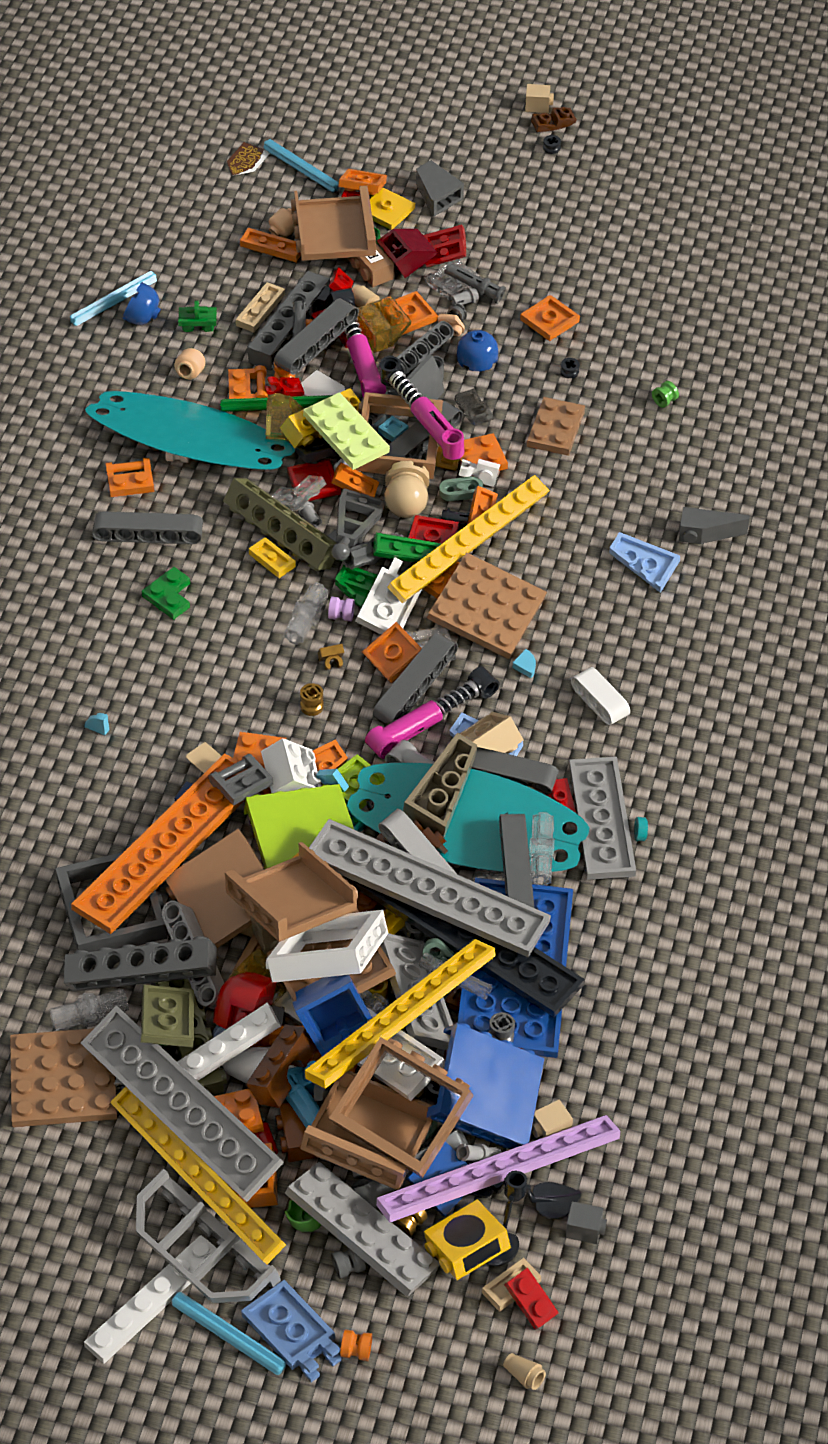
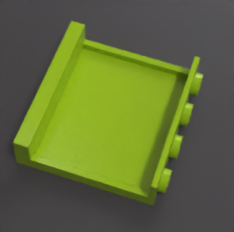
(293, 817)

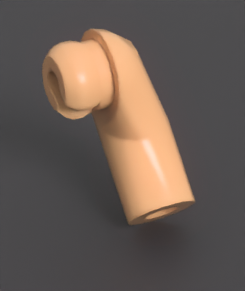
(454, 321)

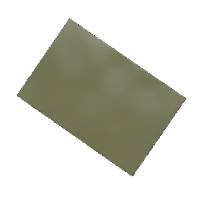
(167, 1016)

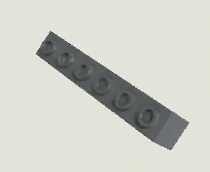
(279, 327)
(200, 964)

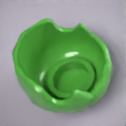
(301, 1219)

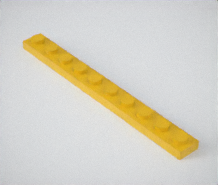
(467, 539)
(399, 1013)
(200, 1177)

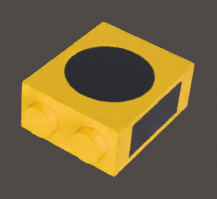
(466, 1240)

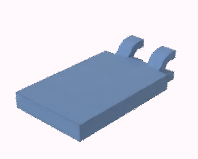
(292, 1329)

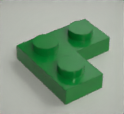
(165, 590)

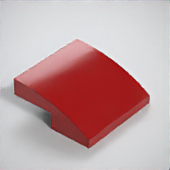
(448, 243)

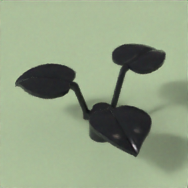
(551, 1201)

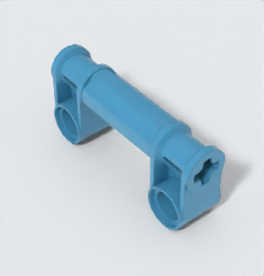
(301, 1095)

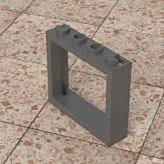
(131, 935)

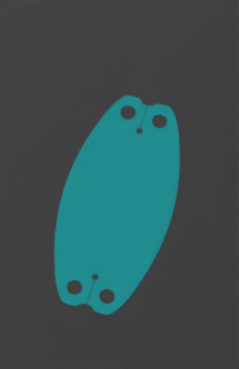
(189, 430)
(474, 828)

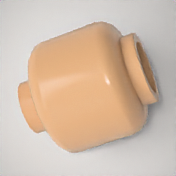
(282, 223)
(189, 363)

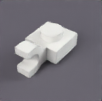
(484, 470)

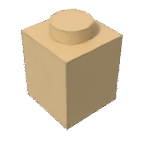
(538, 98)
(551, 1120)

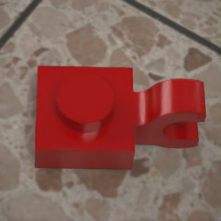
(285, 386)

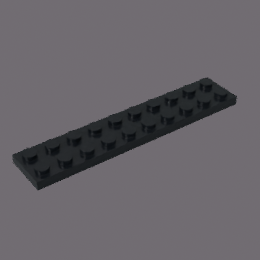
(532, 977)

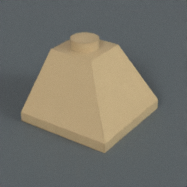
(494, 733)

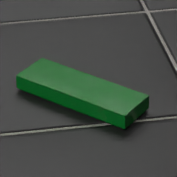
(402, 547)

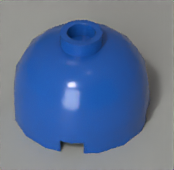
(142, 306)
(477, 350)

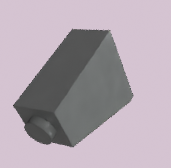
(438, 187)

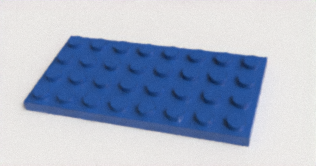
(533, 1026)

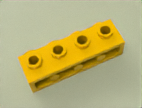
(301, 432)

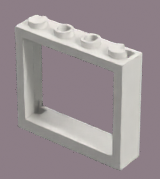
(366, 930)

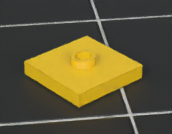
(390, 208)

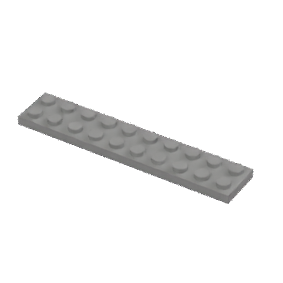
(430, 888)
(182, 1104)

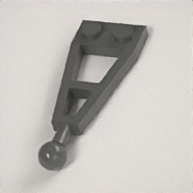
(361, 503)

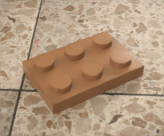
(556, 426)

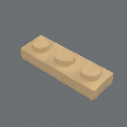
(260, 307)

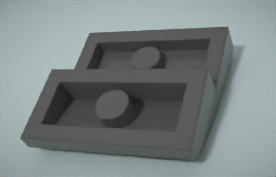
(427, 378)

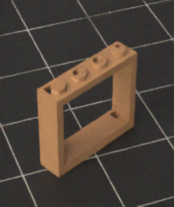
(395, 406)
(415, 1061)

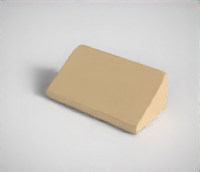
(203, 757)

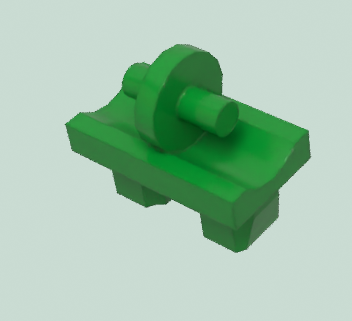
(197, 316)

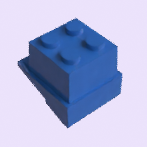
(331, 1011)

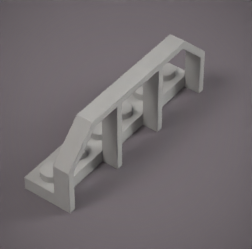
(209, 1226)

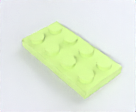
(346, 431)

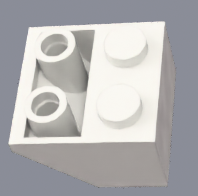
(290, 766)

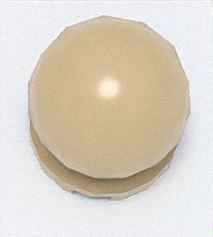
(406, 489)

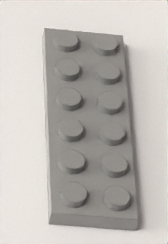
(602, 806)
(405, 957)
(362, 1228)

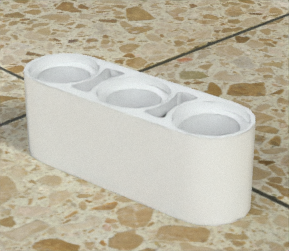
(600, 696)

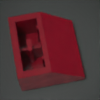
(407, 249)

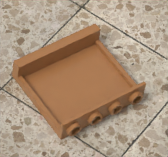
(334, 227)
(203, 888)
(293, 894)
(379, 1111)

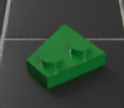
(355, 583)

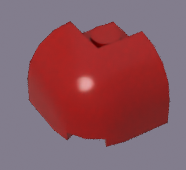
(241, 997)

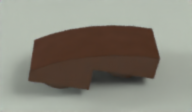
(557, 120)
(435, 838)

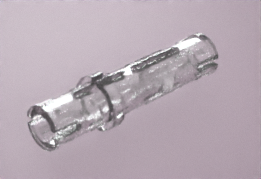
(470, 984)

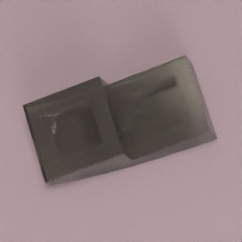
(473, 408)

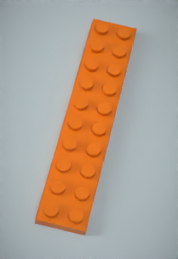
(156, 852)

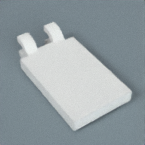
(382, 606)

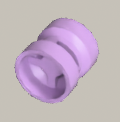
(341, 609)

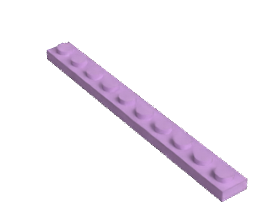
(495, 1168)

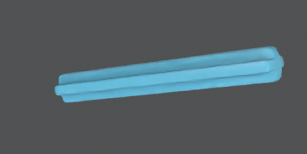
(301, 165)
(111, 299)
(229, 1333)

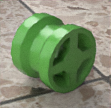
(665, 393)

